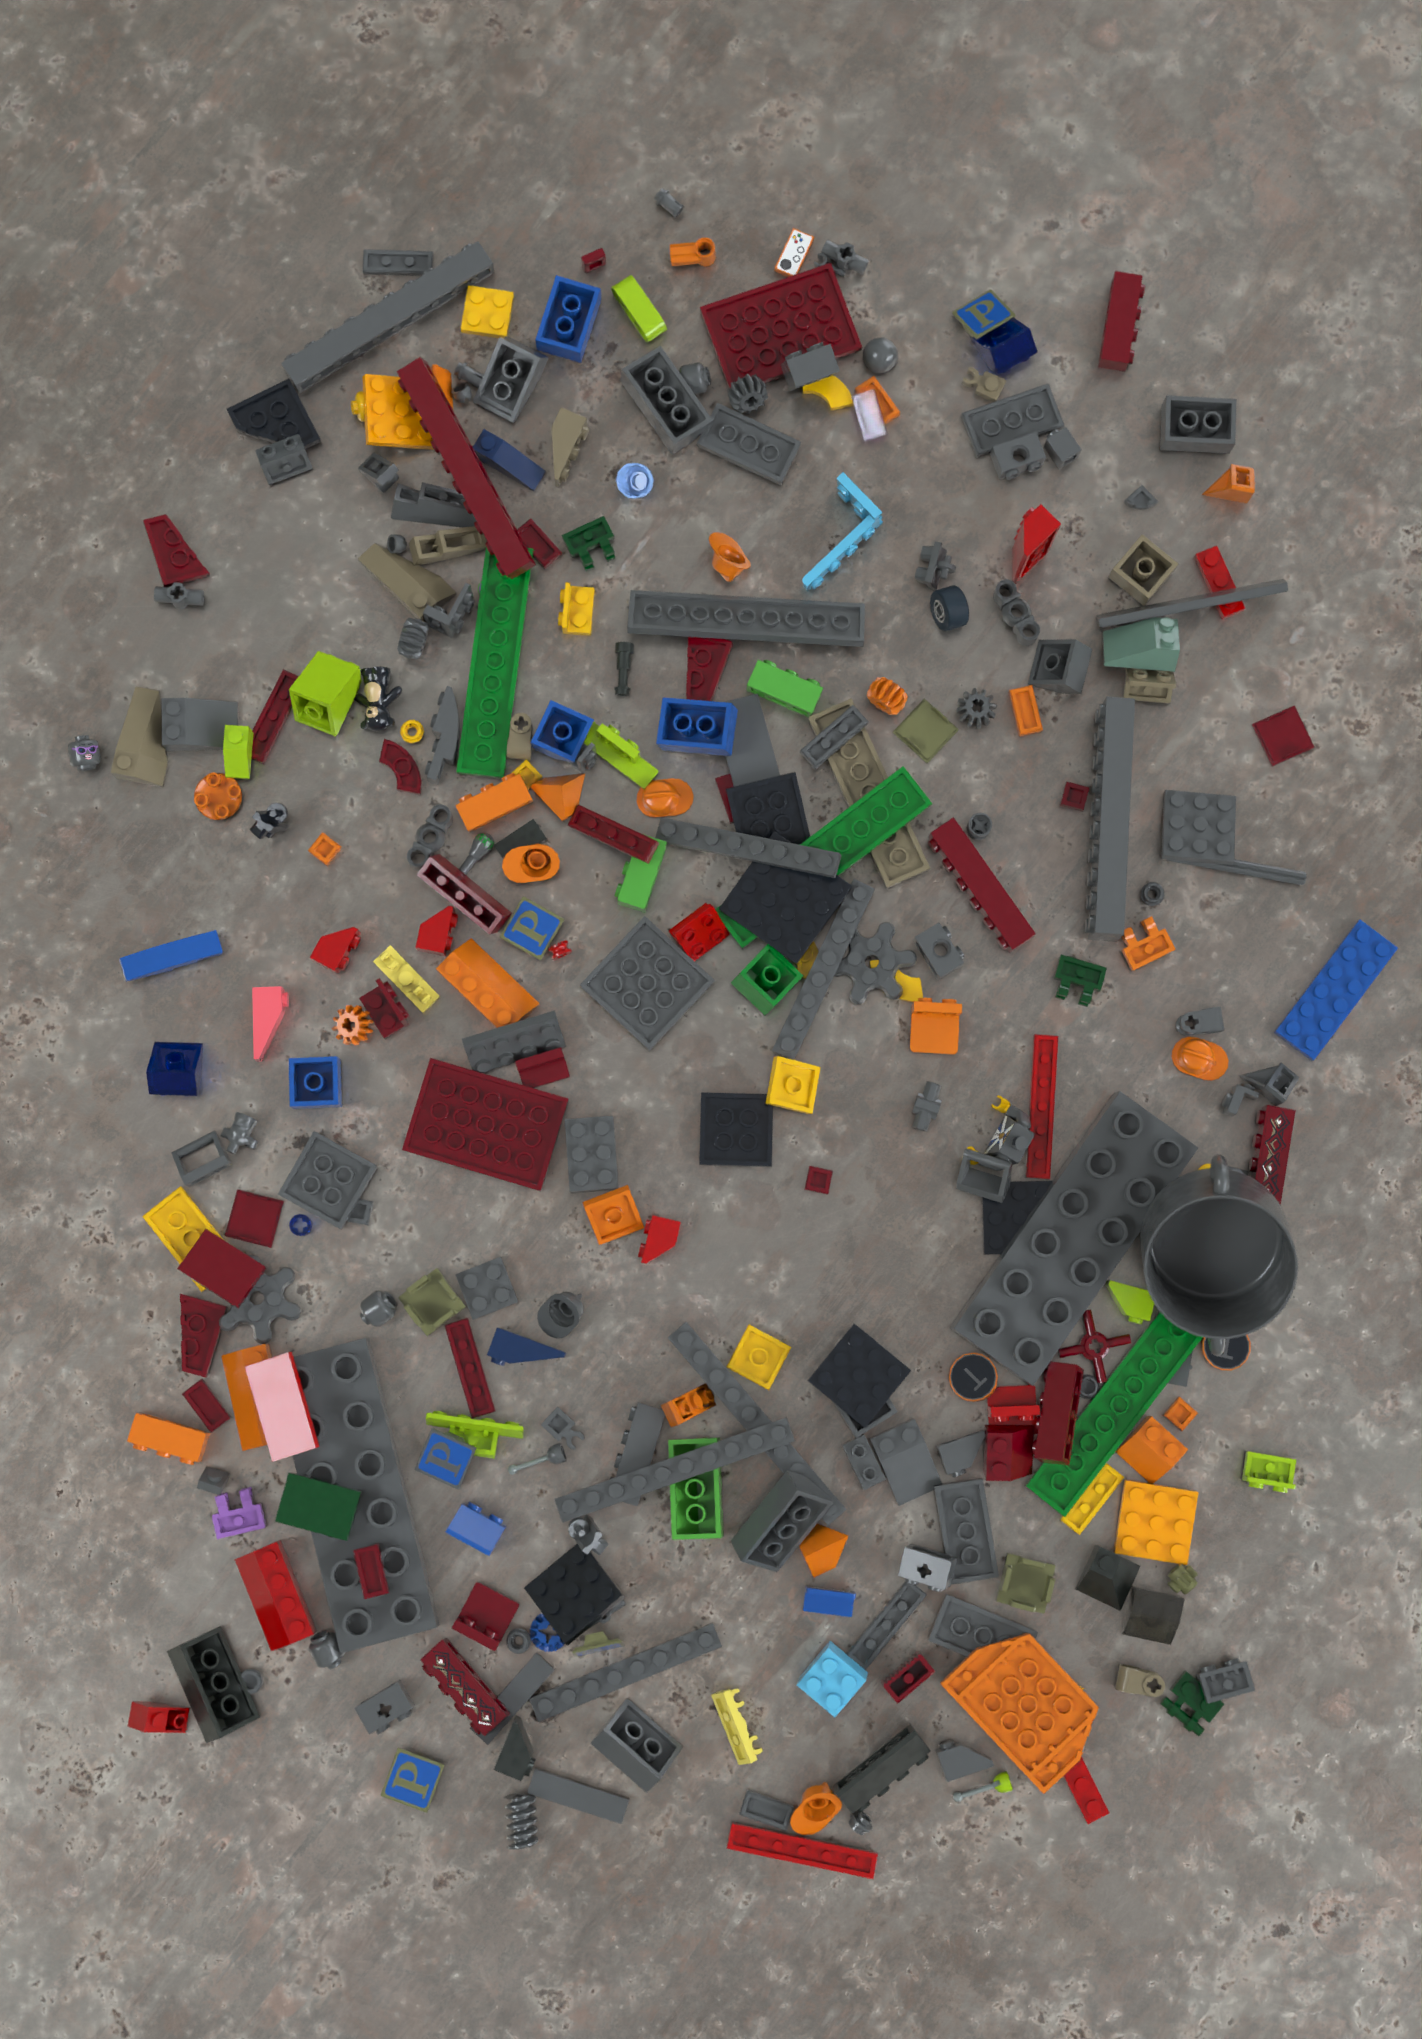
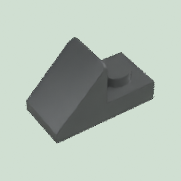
(379, 471)

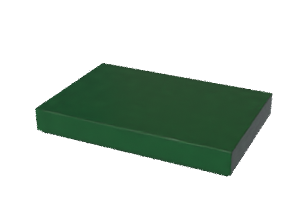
(318, 1506)

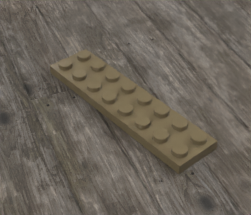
(857, 773)

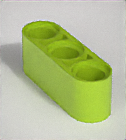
(639, 308)

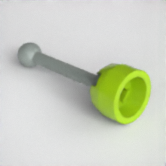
(1000, 1783)

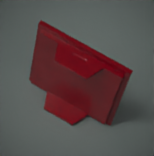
(1283, 735)
(254, 1218)

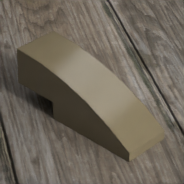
(446, 545)

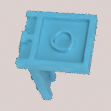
(865, 510)

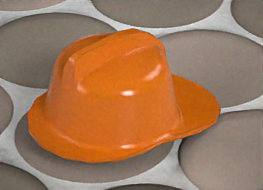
(728, 556)
(665, 798)
(530, 863)
(1200, 1058)
(816, 1809)

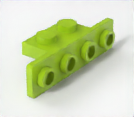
(621, 754)
(478, 1433)

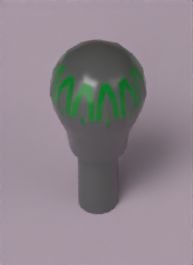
(481, 845)

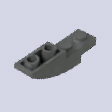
(447, 727)

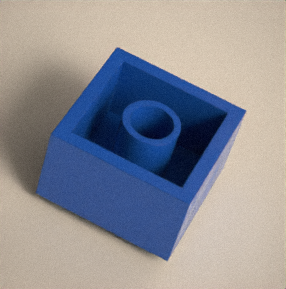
(315, 1082)

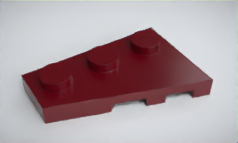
(172, 554)
(705, 666)
(199, 1333)

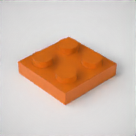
(613, 1214)

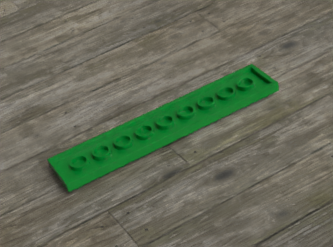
(493, 671)
(859, 829)
(1115, 1412)

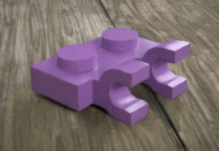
(237, 1520)

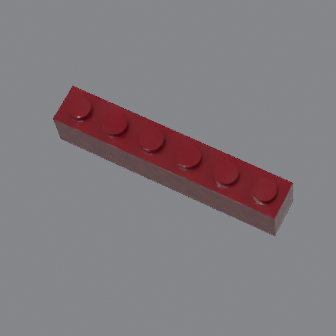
(981, 885)

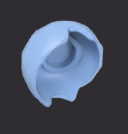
(634, 480)

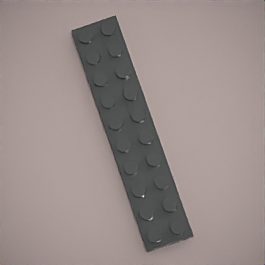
(746, 618)

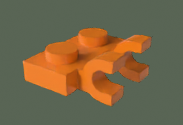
(1148, 949)

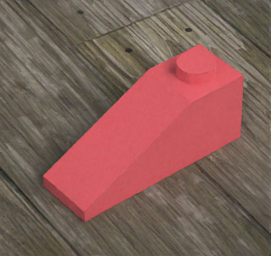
(268, 1013)

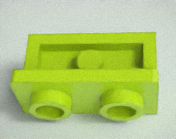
(1269, 1470)

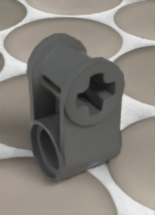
(1204, 1022)

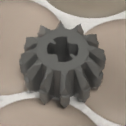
(747, 393)
(413, 638)
(978, 699)

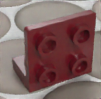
(383, 1009)
(485, 1616)

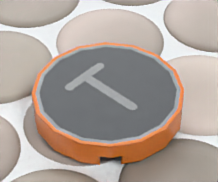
(1234, 1356)
(973, 1377)

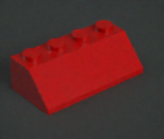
(1033, 540)
(276, 1595)

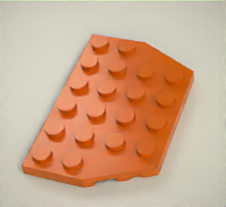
(1025, 1706)

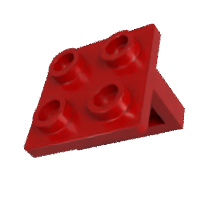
(699, 931)
(1013, 1406)

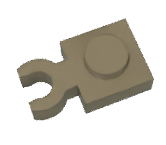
(988, 386)

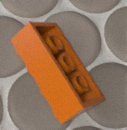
(486, 985)
(241, 1395)

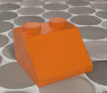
(1151, 1450)

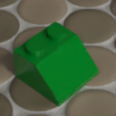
(767, 979)

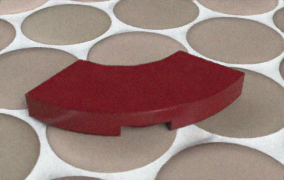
(403, 766)

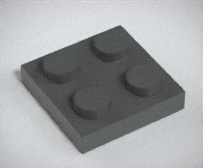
(486, 1288)

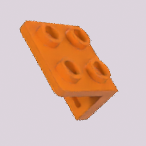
(935, 1026)

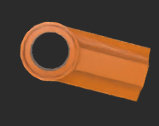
(690, 253)

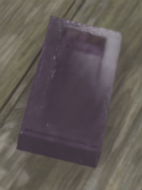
(869, 415)

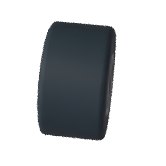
(949, 608)

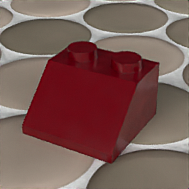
(1008, 1452)

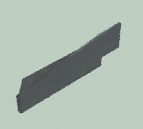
(431, 506)

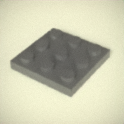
(1198, 827)
(327, 1180)

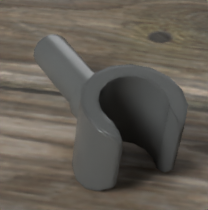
(823, 257)

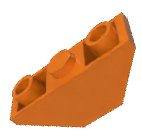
(688, 1405)

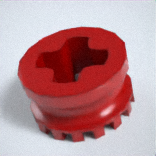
(560, 950)

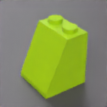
(325, 692)

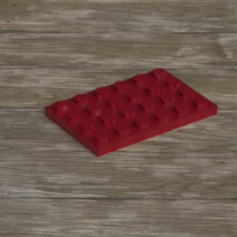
(770, 322)
(485, 1124)

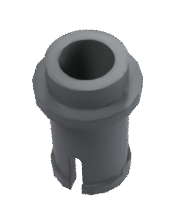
(668, 202)
(468, 374)

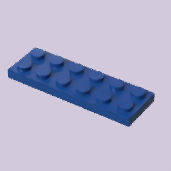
(1336, 990)

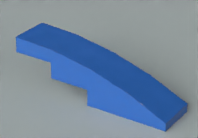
(170, 955)

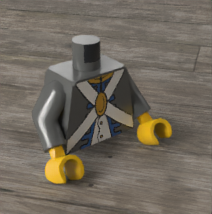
(1011, 1136)

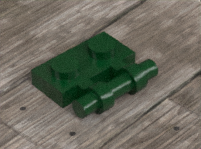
(1190, 1691)

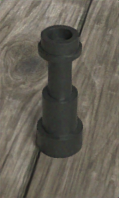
(624, 651)

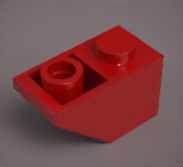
(436, 931)
(334, 949)
(660, 1239)
(158, 1717)

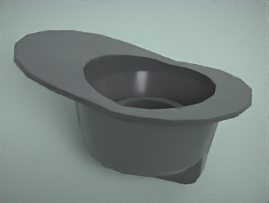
(560, 1314)

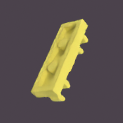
(406, 979)
(735, 1726)

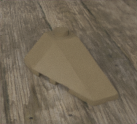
(408, 583)
(139, 748)

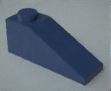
(508, 460)
(515, 1349)

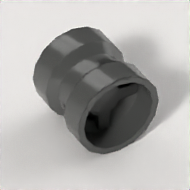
(979, 822)

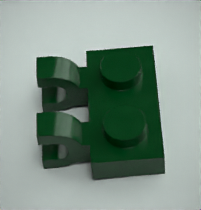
(589, 537)
(1079, 973)

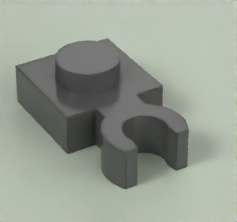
(560, 1425)

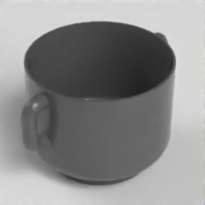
(1218, 1254)

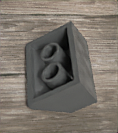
(637, 1745)

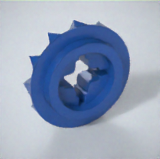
(539, 1638)

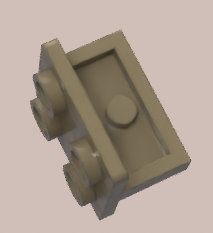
(1149, 685)

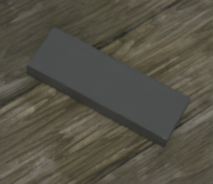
(396, 262)
(834, 737)

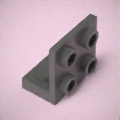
(449, 624)

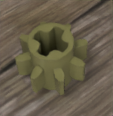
(1182, 1578)

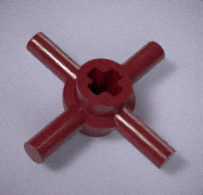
(1083, 1347)

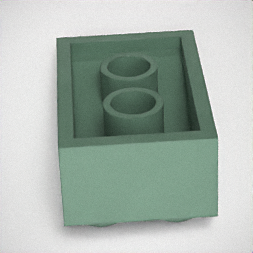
(1143, 645)

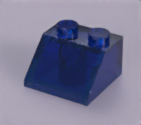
(1006, 346)
(175, 1068)

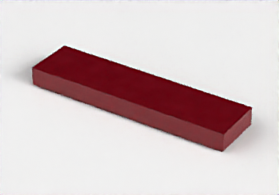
(272, 717)
(613, 834)
(469, 1368)

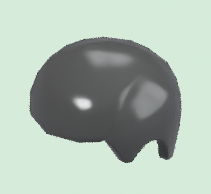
(880, 355)

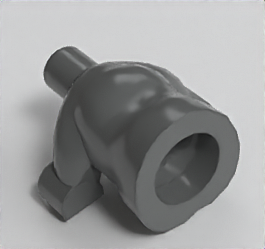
(240, 1133)

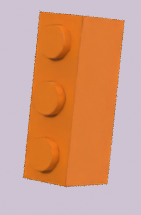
(493, 802)
(168, 1438)

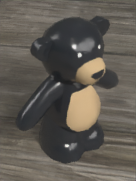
(377, 698)

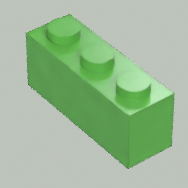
(784, 688)
(640, 880)

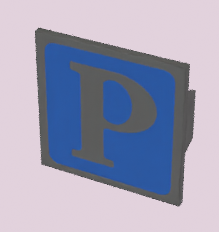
(445, 1458)

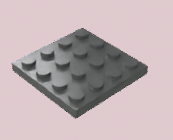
(647, 983)

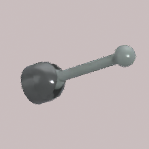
(554, 1454)

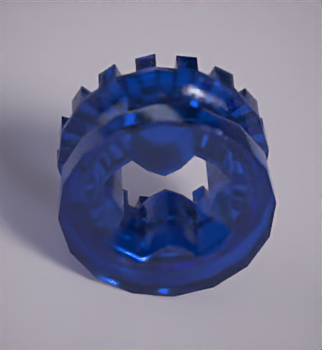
(295, 1219)

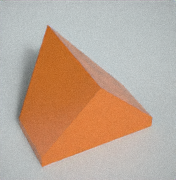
(1234, 485)
(560, 793)
(822, 1549)

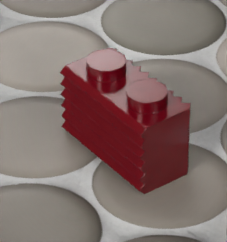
(907, 1677)

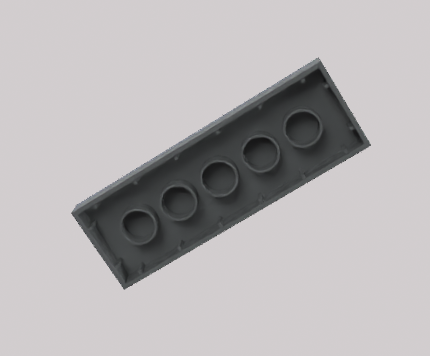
(1073, 1238)
(361, 1455)

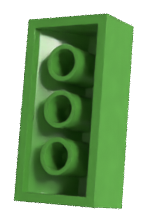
(696, 1500)

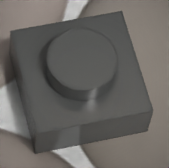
(213, 1480)

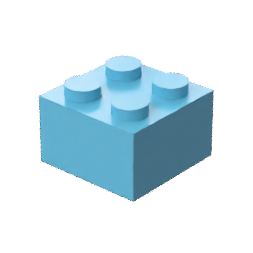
(832, 1679)

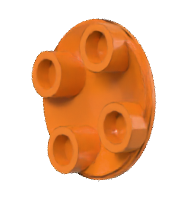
(217, 796)

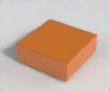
(324, 849)
(1180, 1413)

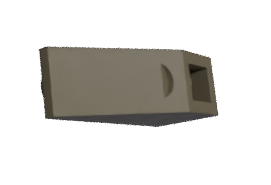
(566, 435)

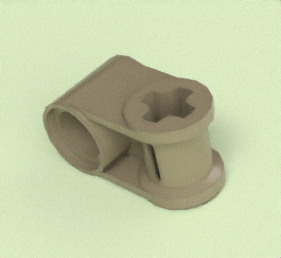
(520, 740)
(1135, 1680)

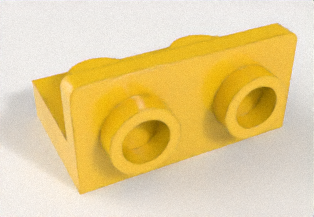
(577, 609)

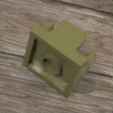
(431, 1302)
(1026, 1583)

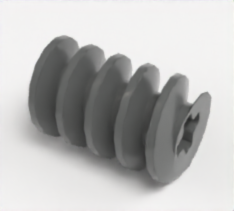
(522, 1820)

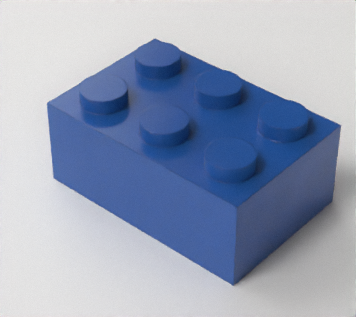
(568, 319)
(697, 726)

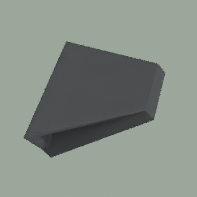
(1273, 1082)

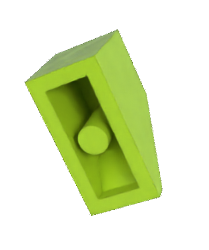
(237, 751)
(1131, 1301)

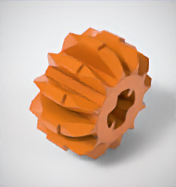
(887, 696)
(348, 1016)

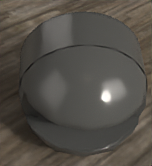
(461, 392)
(396, 543)

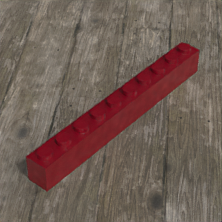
(466, 468)

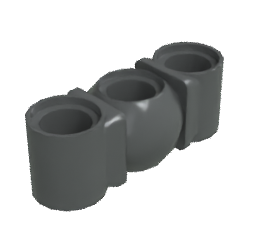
(1014, 601)
(431, 826)

